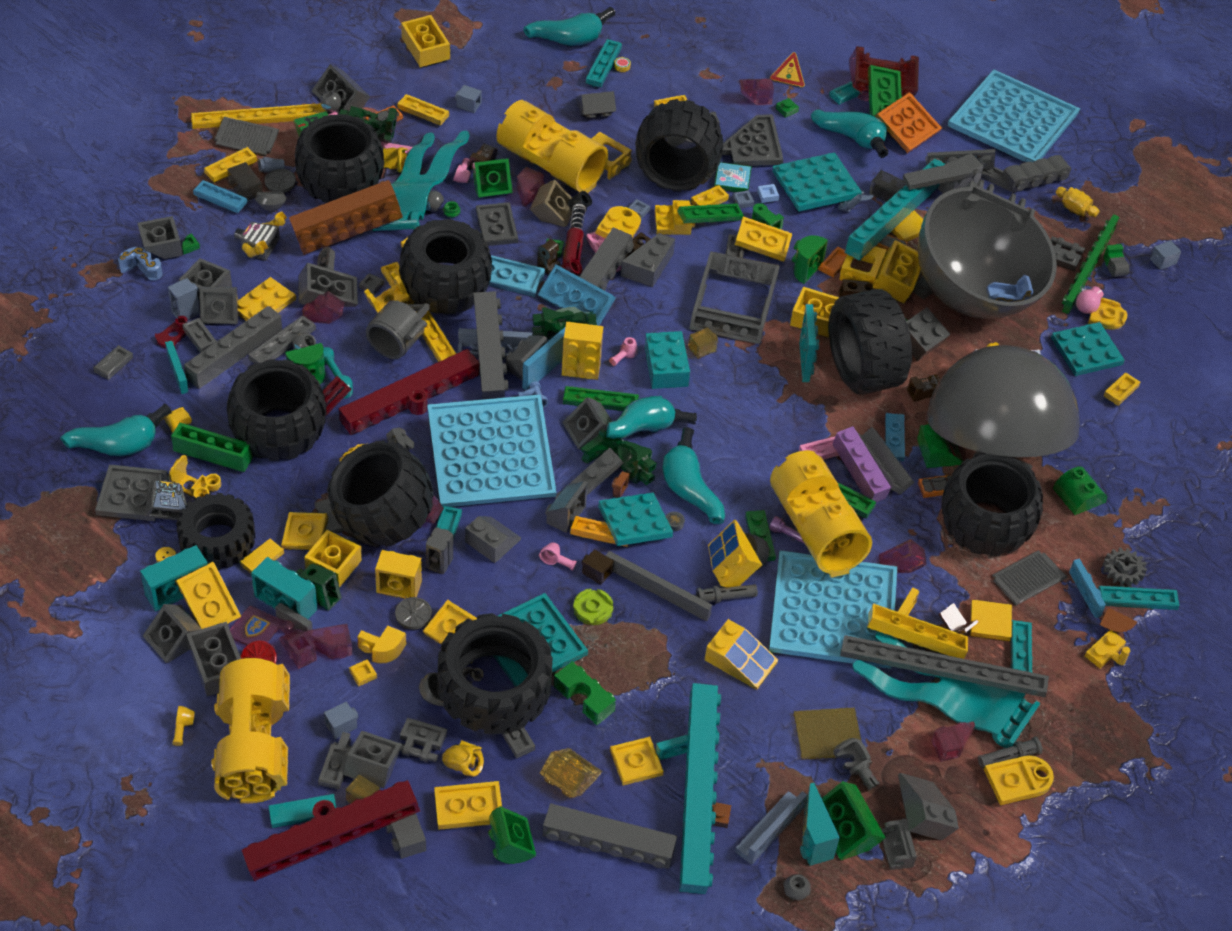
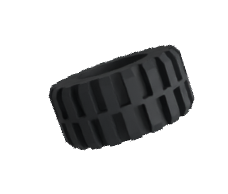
(212, 511)

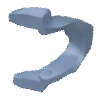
(849, 204)

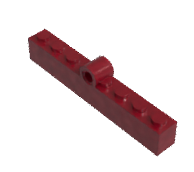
(409, 392)
(330, 829)

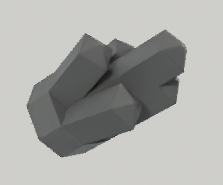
(400, 437)

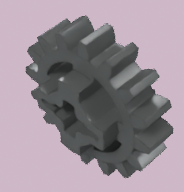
(1124, 567)

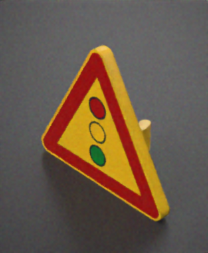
(789, 72)

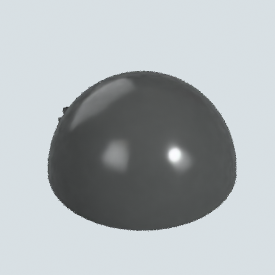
(979, 240)
(1005, 404)

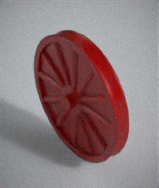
(259, 650)

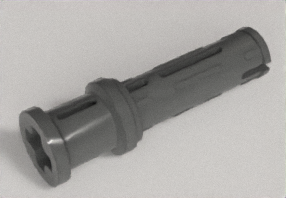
(717, 594)
(1018, 750)

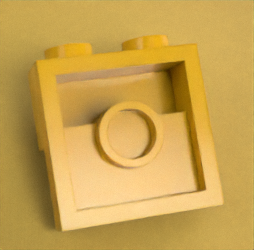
(669, 221)

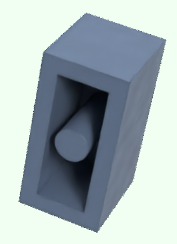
(184, 299)

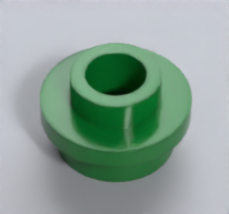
(451, 209)

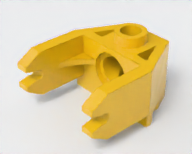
(396, 292)

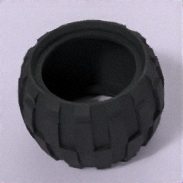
(338, 157)
(672, 166)
(445, 287)
(274, 387)
(994, 481)
(380, 493)

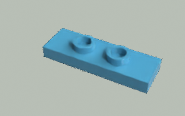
(220, 196)
(895, 434)
(1087, 588)

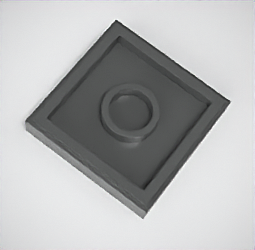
(218, 305)

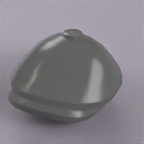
(270, 200)
(429, 689)

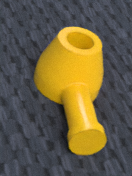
(184, 718)

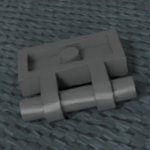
(1067, 258)
(422, 734)

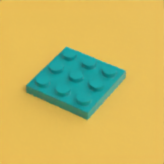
(808, 343)
(1087, 349)
(635, 519)

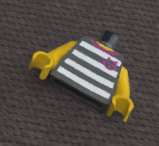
(261, 238)

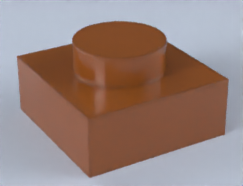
(620, 484)
(722, 814)

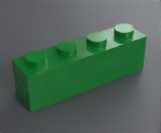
(211, 447)

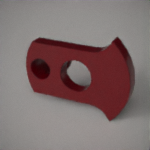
(176, 326)

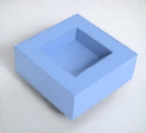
(768, 193)

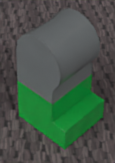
(1116, 261)

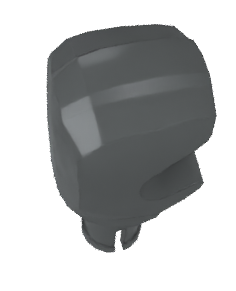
(861, 760)

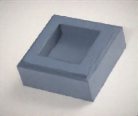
(743, 199)
(640, 208)

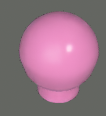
(1089, 300)

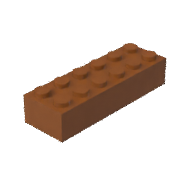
(346, 217)

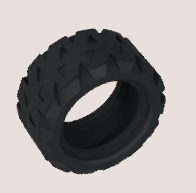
(870, 341)
(501, 637)

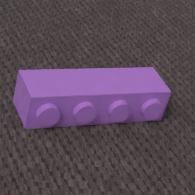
(861, 464)

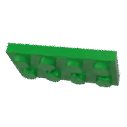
(883, 88)

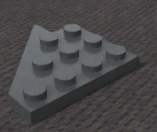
(755, 143)

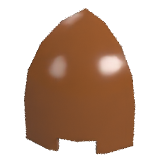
(1116, 621)

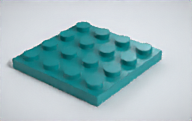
(816, 181)
(559, 635)

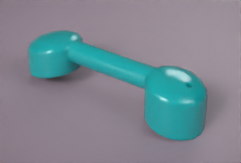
(329, 360)

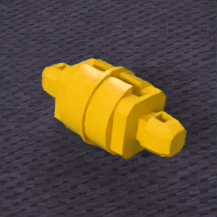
(1077, 201)

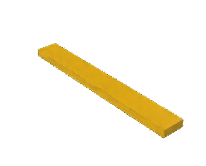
(255, 115)
(432, 333)

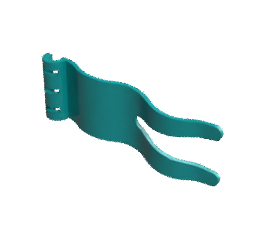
(413, 188)
(958, 699)

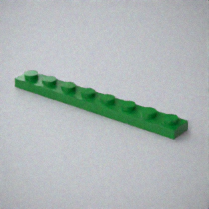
(1087, 267)

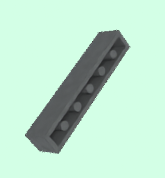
(489, 345)
(233, 347)
(609, 836)

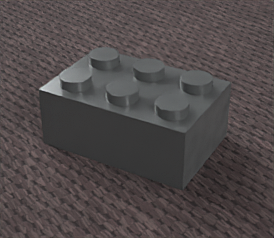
(211, 651)

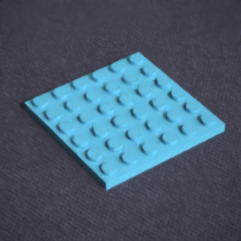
(1013, 117)
(491, 451)
(818, 610)

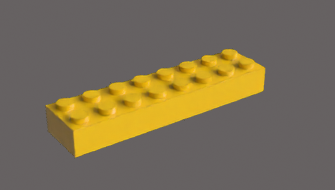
(917, 631)

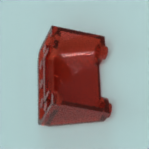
(859, 66)

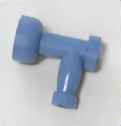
(535, 390)

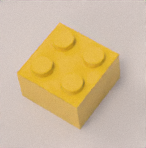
(335, 555)
(398, 574)

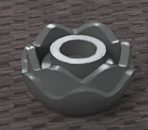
(797, 893)

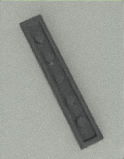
(660, 587)

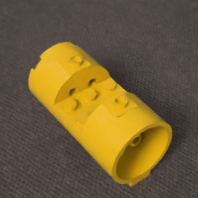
(551, 146)
(821, 513)
(250, 760)

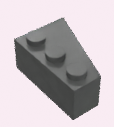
(649, 260)

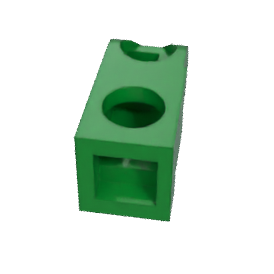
(765, 216)

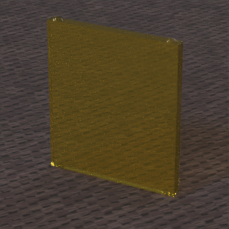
(823, 730)

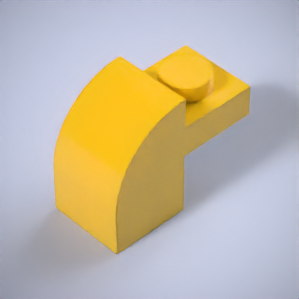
(386, 647)

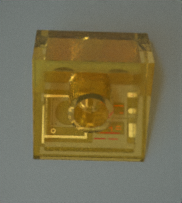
(569, 772)

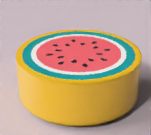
(622, 64)

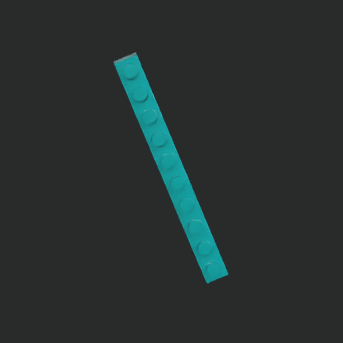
(888, 217)
(699, 789)

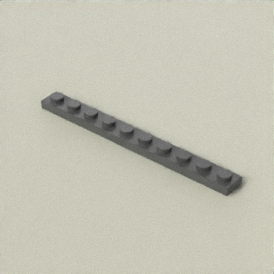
(945, 666)

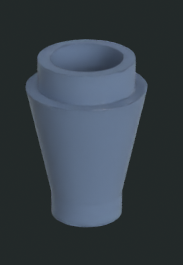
(268, 164)

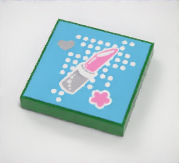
(733, 177)

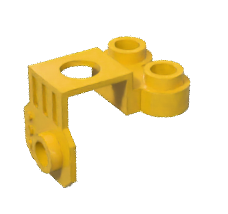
(202, 485)

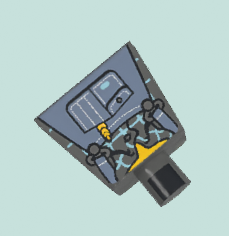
(165, 499)

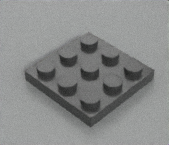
(126, 492)

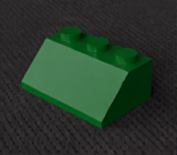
(852, 821)

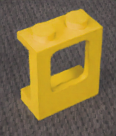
(624, 160)
(874, 256)

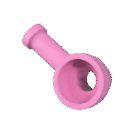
(462, 174)
(628, 350)
(551, 555)

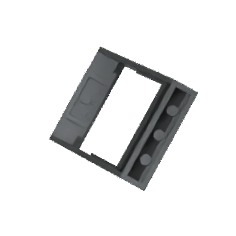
(728, 323)

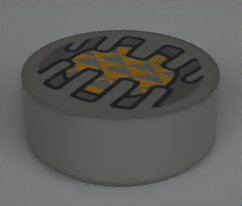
(675, 520)

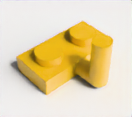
(1107, 649)

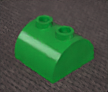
(492, 177)
(808, 257)
(310, 357)
(1079, 490)
(511, 836)

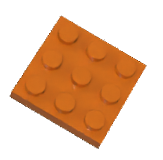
(909, 122)

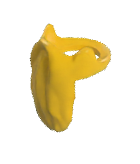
(394, 158)
(459, 757)

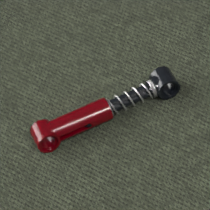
(575, 235)

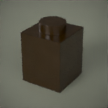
(597, 566)

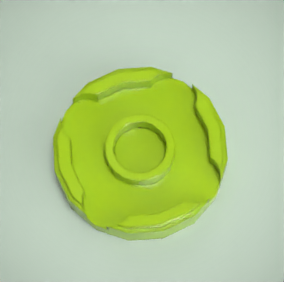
(593, 607)

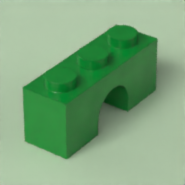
(574, 680)

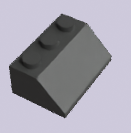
(340, 82)

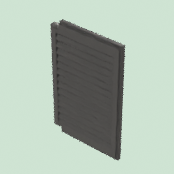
(243, 134)
(1028, 577)

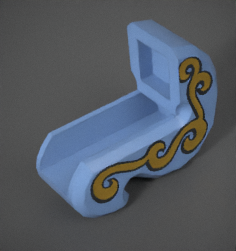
(140, 257)
(1010, 293)

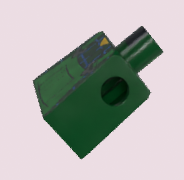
(325, 585)

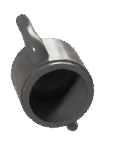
(396, 328)

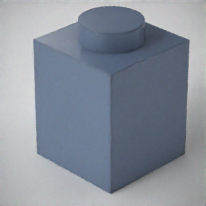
(468, 98)
(1165, 255)
(341, 719)

